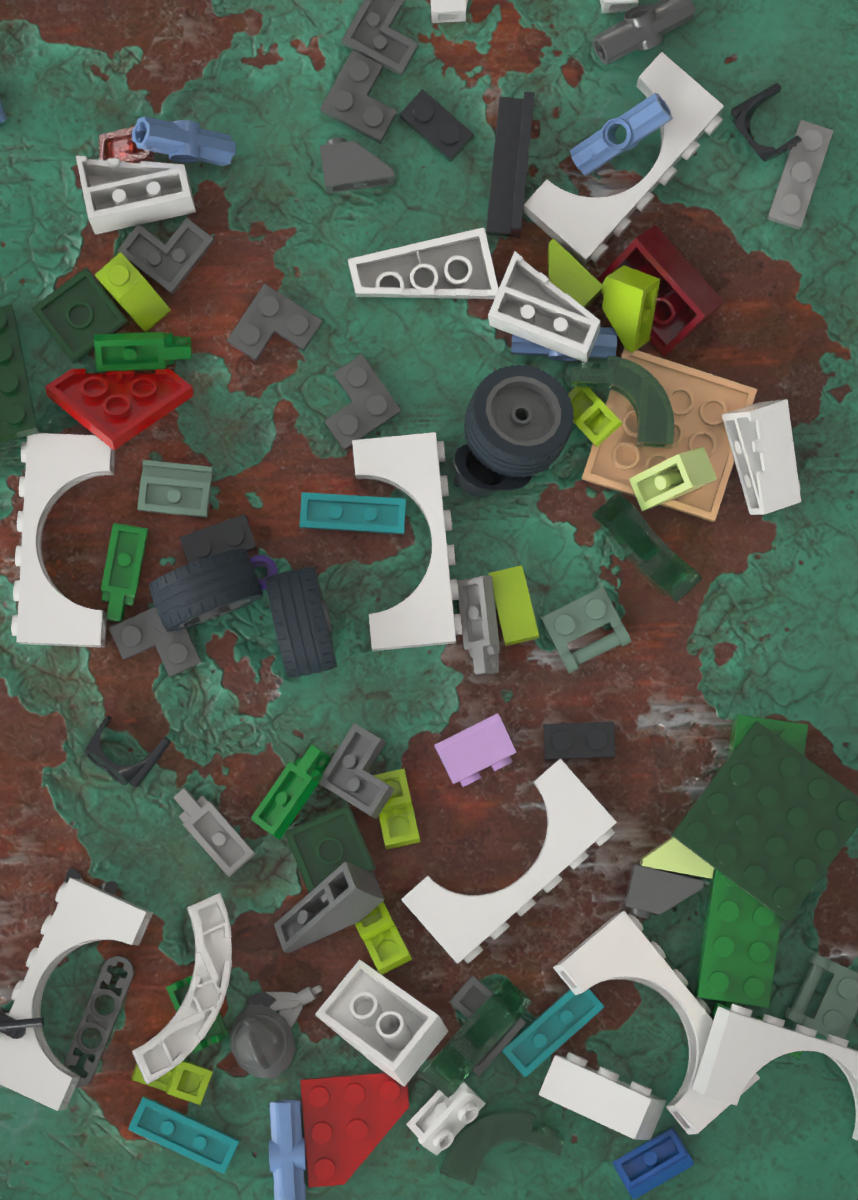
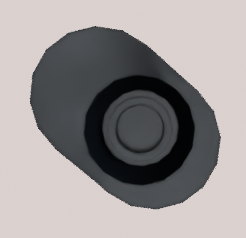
(479, 480)

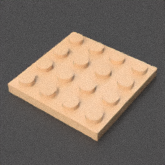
(697, 410)

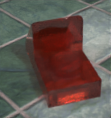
(120, 146)

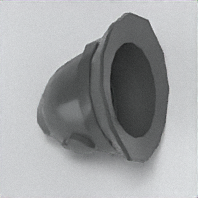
(262, 1042)

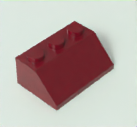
(683, 294)

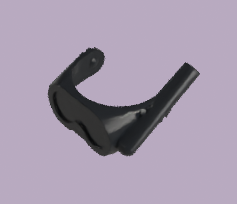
(742, 119)
(123, 774)
(17, 1028)

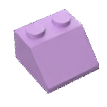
(475, 750)

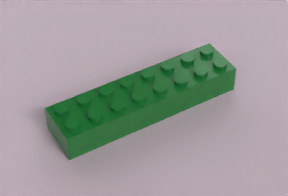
(738, 930)

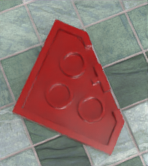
(118, 402)
(346, 1122)

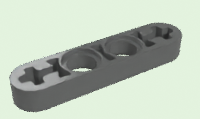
(101, 1022)

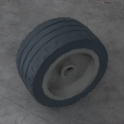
(518, 421)
(205, 589)
(301, 622)

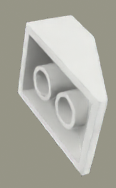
(382, 1022)

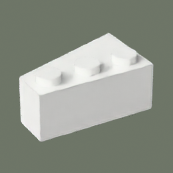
(133, 193)
(542, 313)
(764, 455)
(602, 1096)

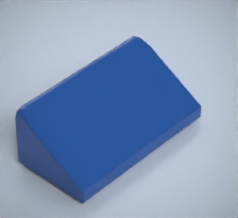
(653, 1163)

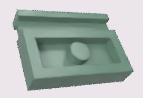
(175, 489)

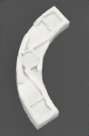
(204, 995)

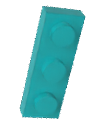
(352, 513)
(551, 1030)
(184, 1134)

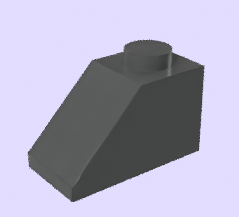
(352, 167)
(657, 890)

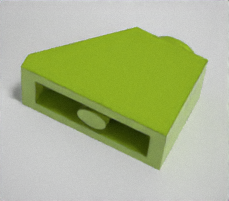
(571, 276)
(132, 292)
(630, 305)

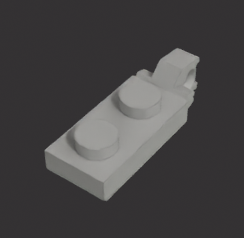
(479, 623)
(213, 832)

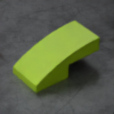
(592, 415)
(514, 606)
(398, 815)
(383, 939)
(184, 1081)

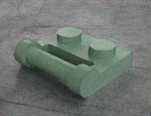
(580, 619)
(837, 1003)

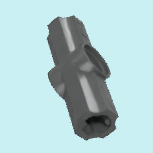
(642, 28)

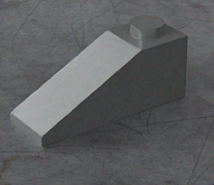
(330, 907)

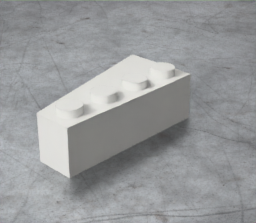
(434, 268)

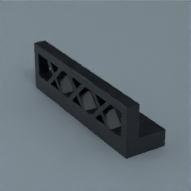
(510, 166)

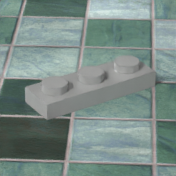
(800, 175)

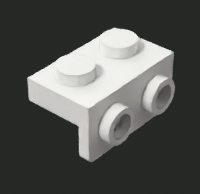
(444, 1118)

